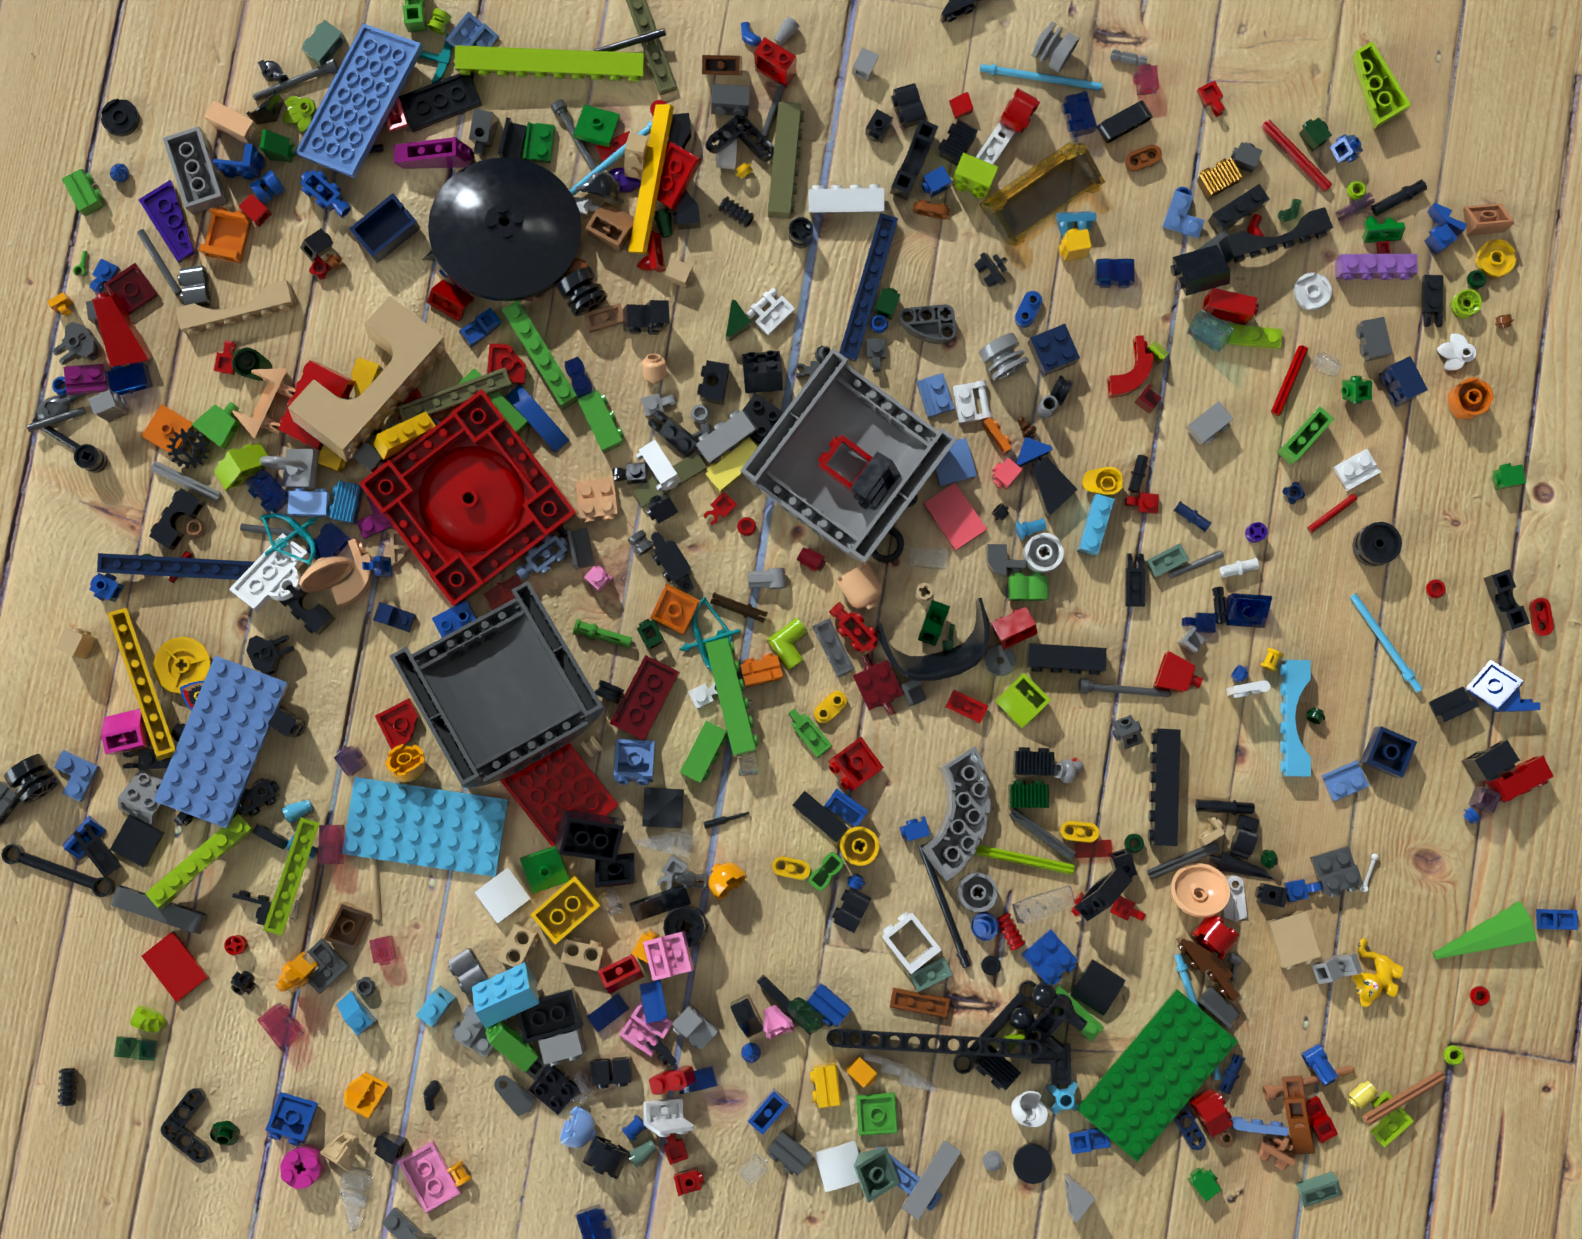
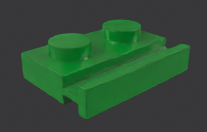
(539, 142)

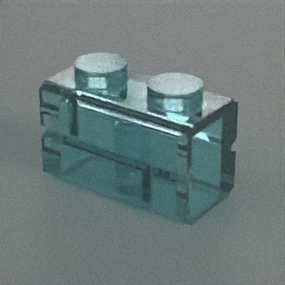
(1210, 330)

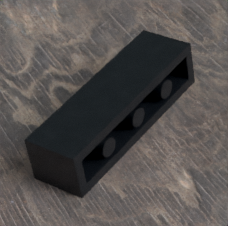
(1066, 658)

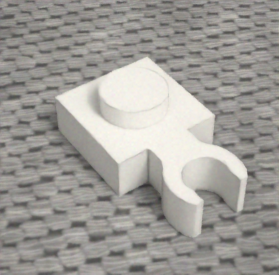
(702, 695)

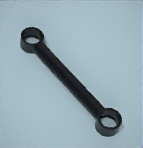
(57, 870)
(996, 1025)

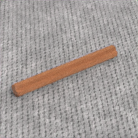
(1404, 1097)

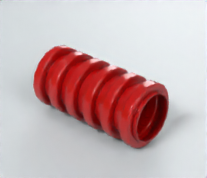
(1011, 933)

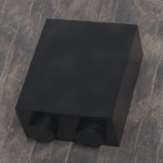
(1200, 270)

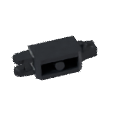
(673, 562)

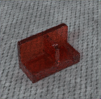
(502, 592)

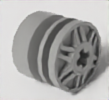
(1055, 47)
(1004, 358)

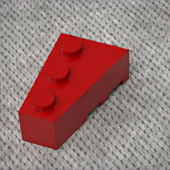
(1521, 778)

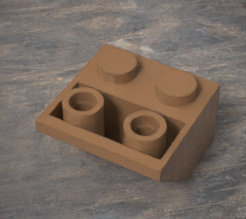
(610, 226)

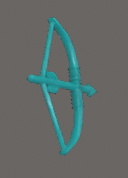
(281, 543)
(700, 642)

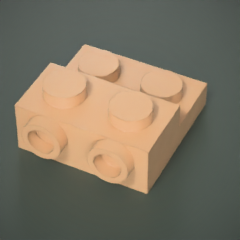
(597, 500)

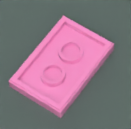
(429, 1176)

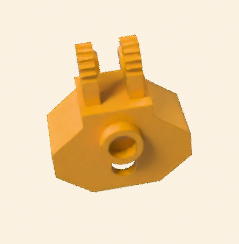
(295, 973)

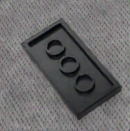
(440, 101)

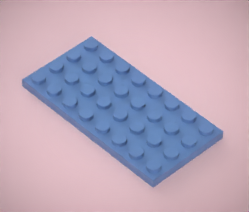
(359, 100)
(221, 742)

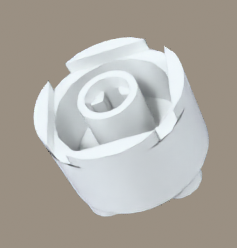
(1052, 548)

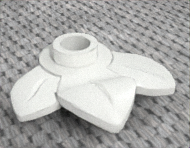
(1454, 352)

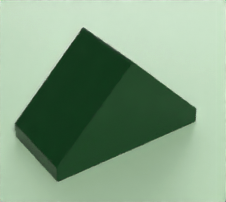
(737, 321)

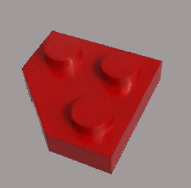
(503, 356)
(398, 723)

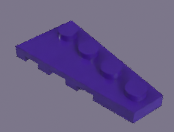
(167, 216)

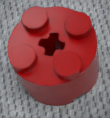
(1018, 111)
(1215, 936)

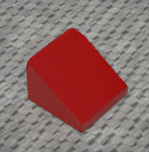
(961, 105)

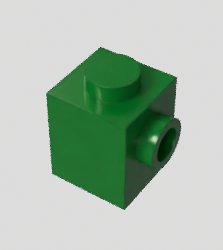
(1508, 476)
(1204, 1183)

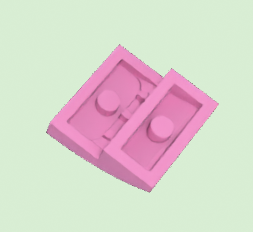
(668, 955)
(638, 1032)

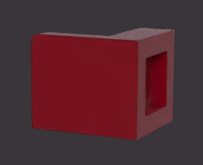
(1148, 399)

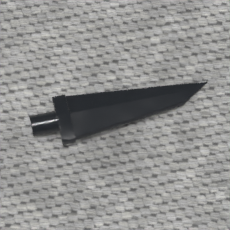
(1235, 865)

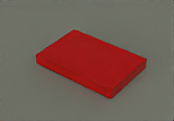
(676, 174)
(175, 966)

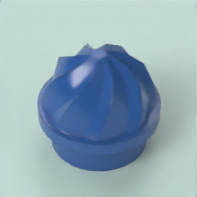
(119, 173)
(750, 1052)

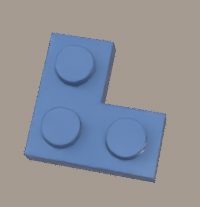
(1177, 216)
(81, 773)

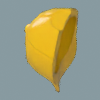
(1103, 481)

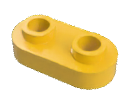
(830, 707)
(1078, 833)
(791, 867)

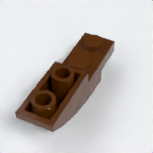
(1205, 960)

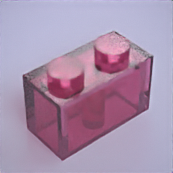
(331, 844)
(281, 1025)

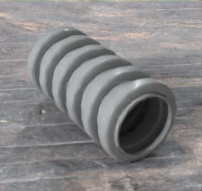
(1044, 412)

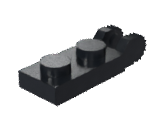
(1432, 299)
(674, 433)
(1134, 582)
(146, 760)
(98, 851)

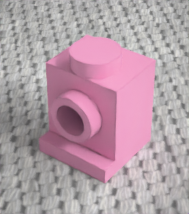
(598, 578)

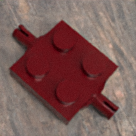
(878, 685)

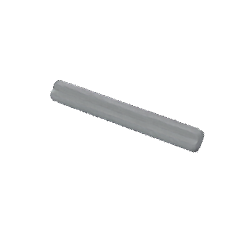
(186, 481)

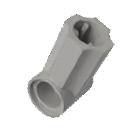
(772, 579)

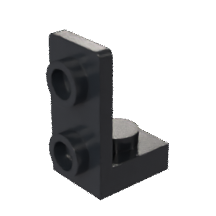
(265, 902)

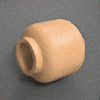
(654, 368)

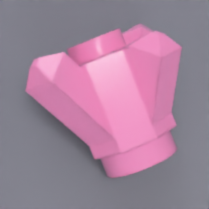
(776, 1022)

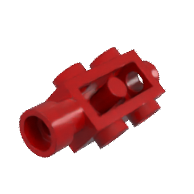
(857, 632)

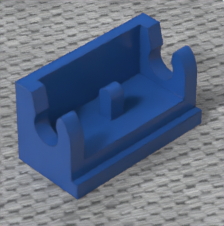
(846, 808)

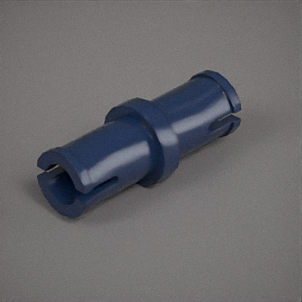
(1192, 516)
(1232, 1073)

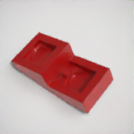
(1320, 1121)

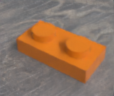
(993, 429)

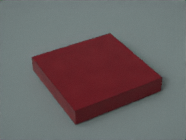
(132, 288)

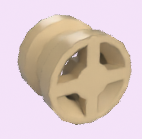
(592, 746)

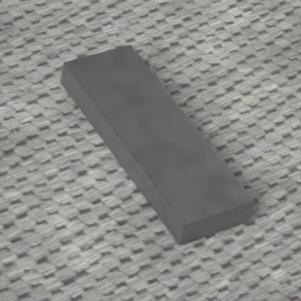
(833, 647)

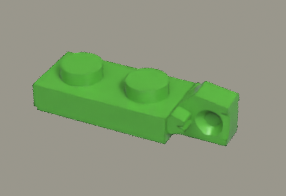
(810, 733)

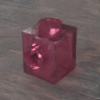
(1146, 79)
(383, 950)

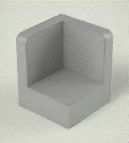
(864, 64)
(1191, 640)

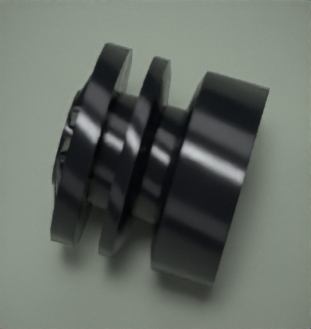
(582, 291)
(31, 779)
(676, 920)

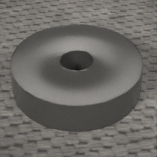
(999, 669)

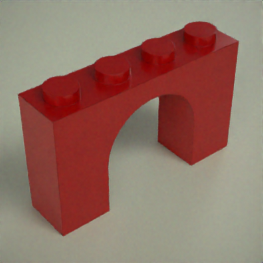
(328, 378)

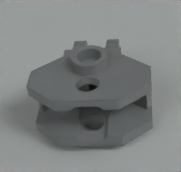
(79, 343)

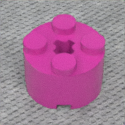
(292, 1171)

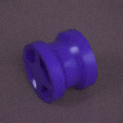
(1259, 529)

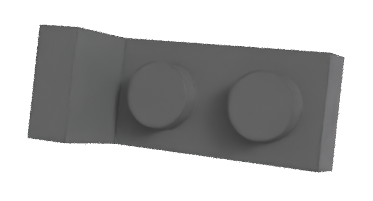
(403, 1227)

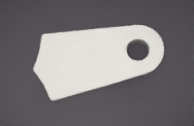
(1236, 905)

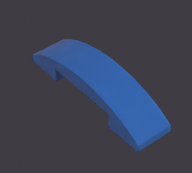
(537, 418)

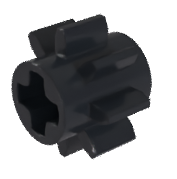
(243, 983)

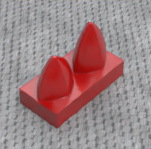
(655, 258)

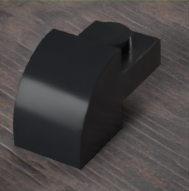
(1245, 837)

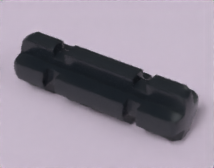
(1219, 605)

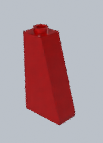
(118, 332)

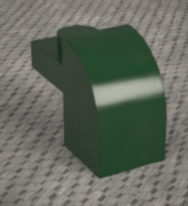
(933, 622)

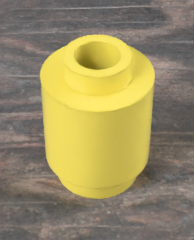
(1362, 1095)

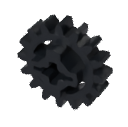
(179, 450)

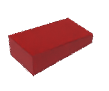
(1383, 247)

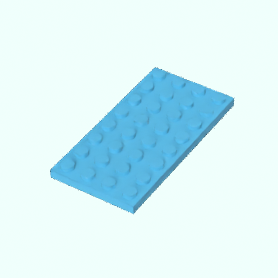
(425, 826)

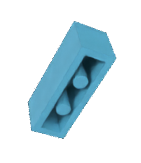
(1095, 525)

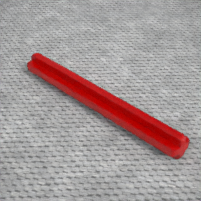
(1296, 155)

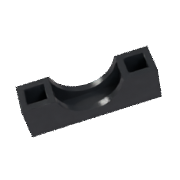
(914, 159)

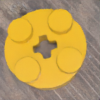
(1506, 256)

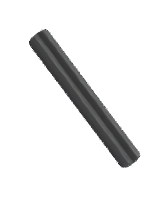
(1042, 834)
(1183, 860)

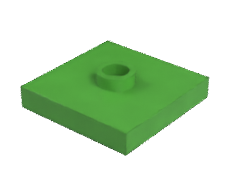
(876, 1113)

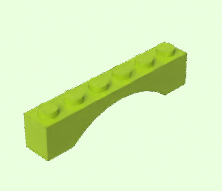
(182, 875)

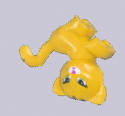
(1370, 985)

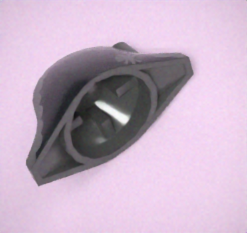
(602, 185)

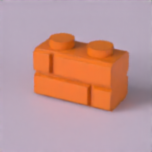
(761, 671)

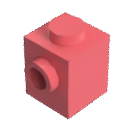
(1005, 473)

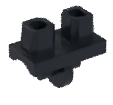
(995, 276)

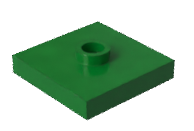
(596, 126)
(544, 869)

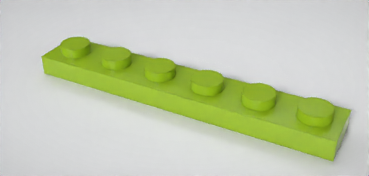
(291, 876)

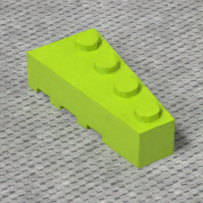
(1379, 87)

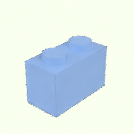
(309, 504)

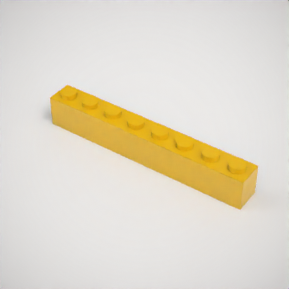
(142, 683)

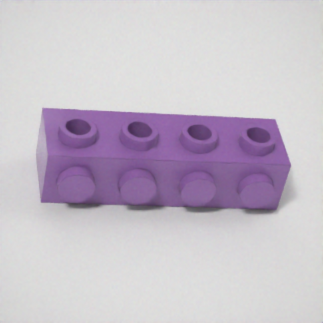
(1376, 266)

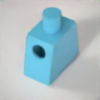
(435, 1006)

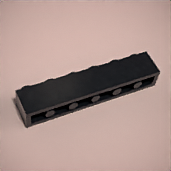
(1164, 787)

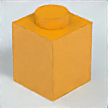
(862, 1072)

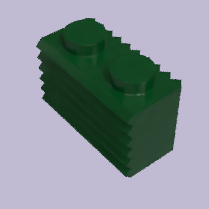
(1028, 795)

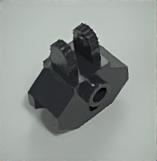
(269, 653)

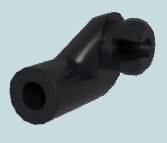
(430, 1093)

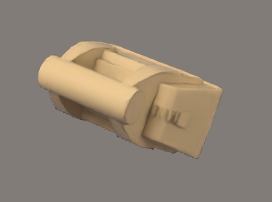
(342, 1150)

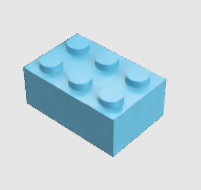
(505, 995)

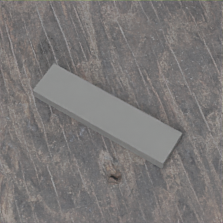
(931, 1180)

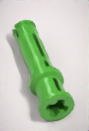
(592, 630)

